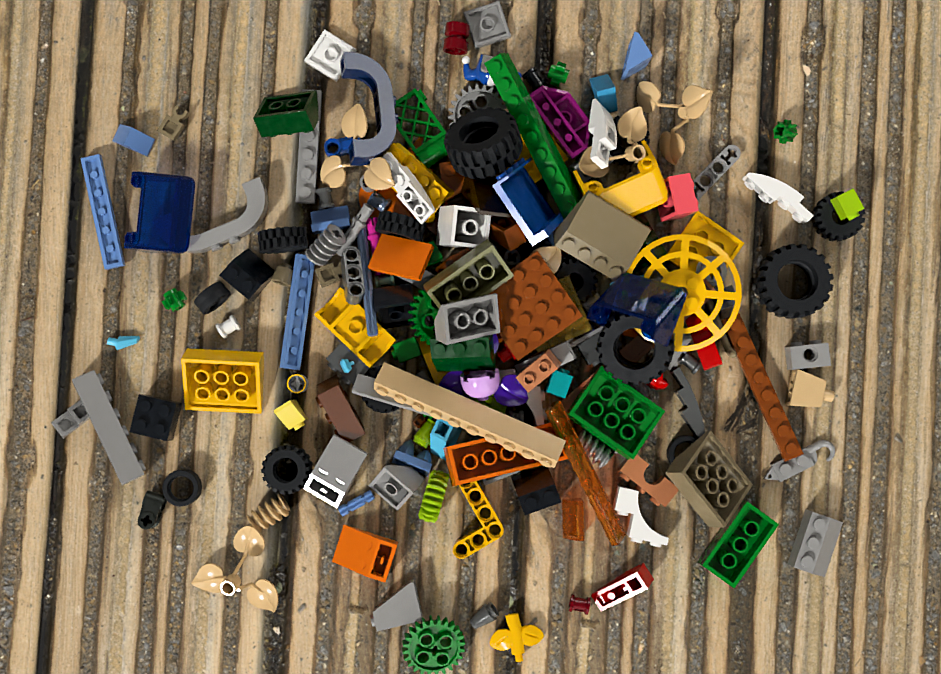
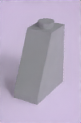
(398, 609)

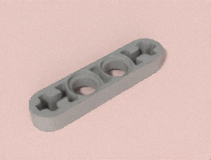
(711, 174)

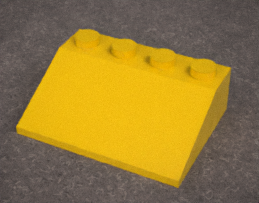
(223, 380)

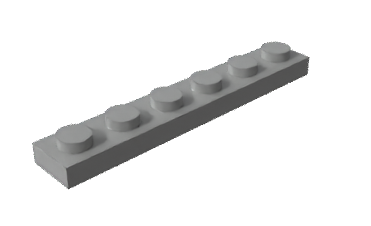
(308, 161)

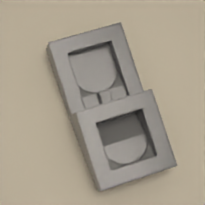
(71, 420)

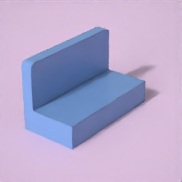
(337, 216)

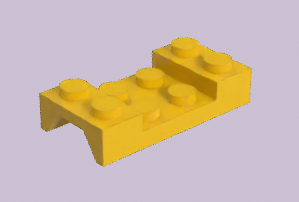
(434, 187)
(349, 326)

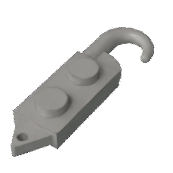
(783, 470)

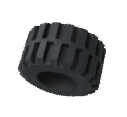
(271, 474)

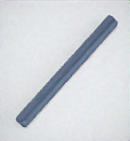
(370, 314)

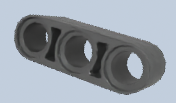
(352, 267)

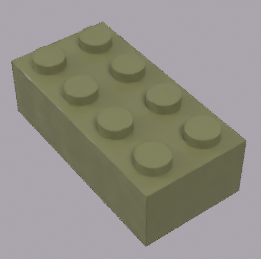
(470, 276)

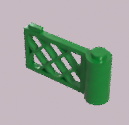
(434, 149)

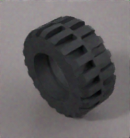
(483, 142)
(817, 275)
(621, 367)

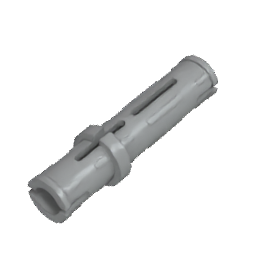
(356, 226)

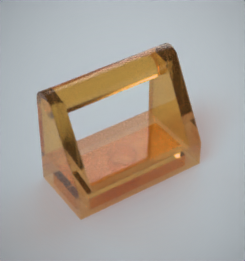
(573, 519)

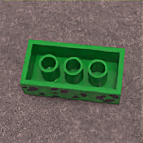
(738, 543)

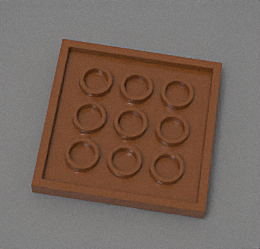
(533, 306)

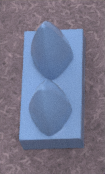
(405, 457)

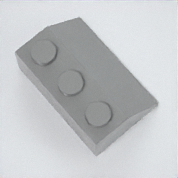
(467, 319)
(814, 543)

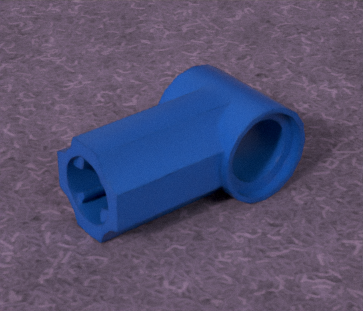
(342, 144)

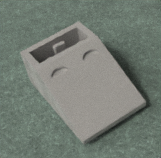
(335, 471)

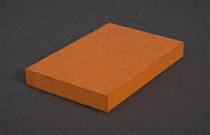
(401, 257)

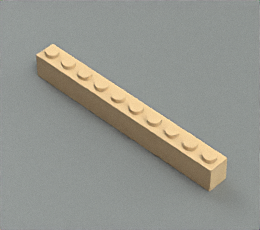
(469, 415)

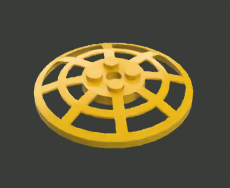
(695, 286)

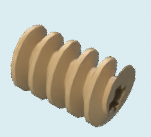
(269, 514)

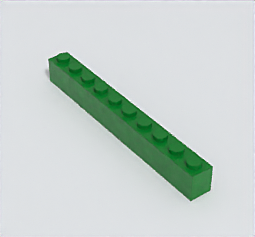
(534, 132)

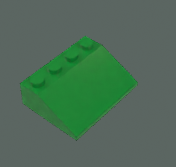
(615, 413)

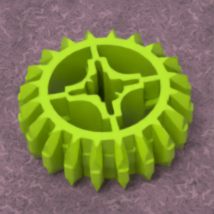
(433, 496)

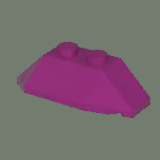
(562, 119)

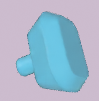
(346, 365)

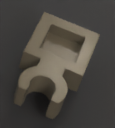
(172, 126)
(328, 274)

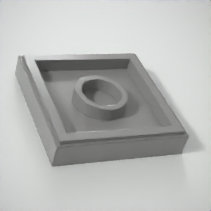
(487, 24)

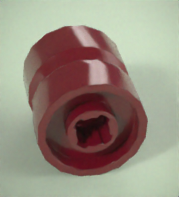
(456, 34)

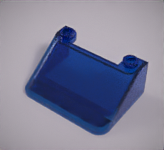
(163, 213)
(645, 299)

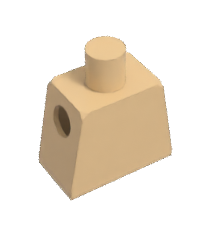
(807, 390)

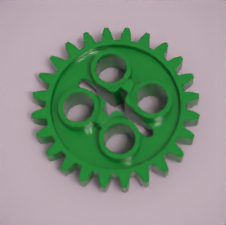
(422, 309)
(433, 645)

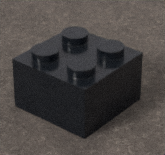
(155, 417)

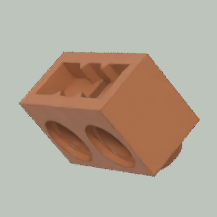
(538, 370)

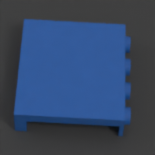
(526, 203)

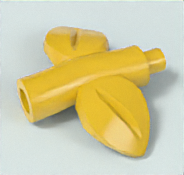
(516, 636)

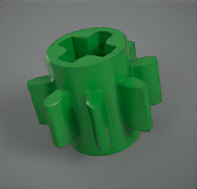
(558, 74)
(785, 131)
(174, 300)

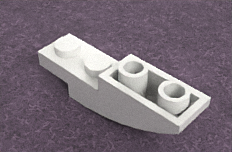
(604, 134)
(773, 189)
(410, 190)

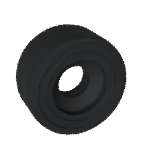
(212, 297)

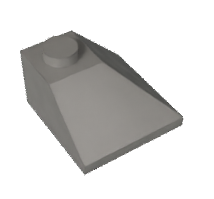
(396, 484)

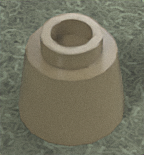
(283, 275)

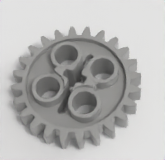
(472, 95)

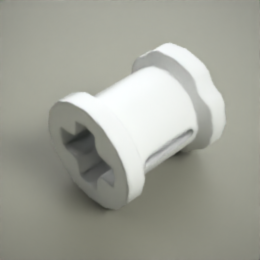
(228, 326)

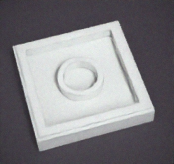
(327, 53)

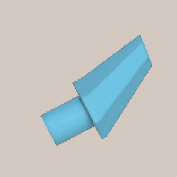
(123, 341)

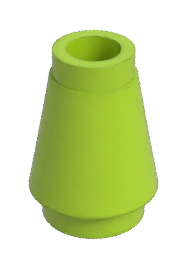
(422, 436)

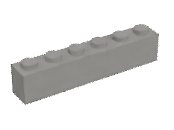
(108, 427)

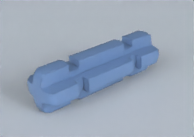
(356, 503)

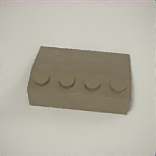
(601, 236)
(710, 480)

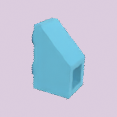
(442, 436)

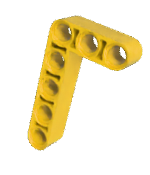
(486, 522)

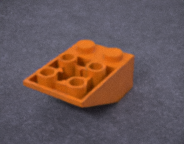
(365, 553)

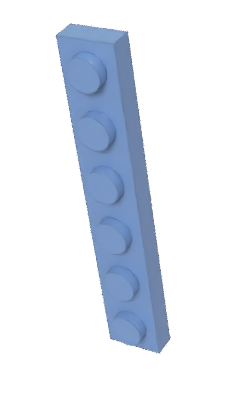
(102, 212)
(297, 313)

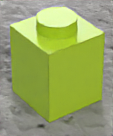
(847, 205)

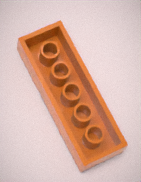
(484, 460)

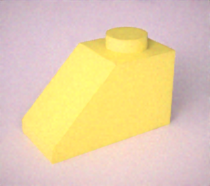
(291, 415)

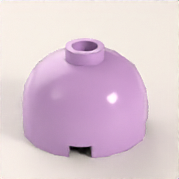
(480, 383)

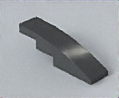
(691, 411)

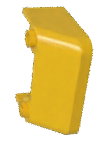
(634, 193)

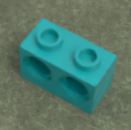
(559, 383)

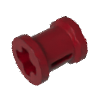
(579, 604)

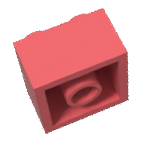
(680, 199)

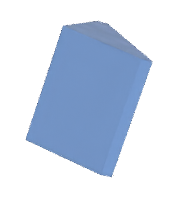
(636, 57)

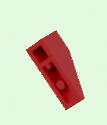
(623, 587)

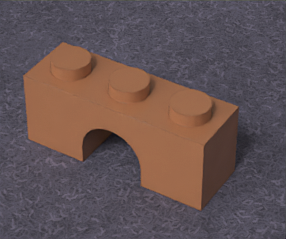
(660, 491)

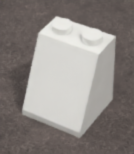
(462, 227)

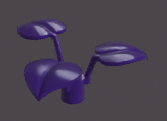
(509, 392)

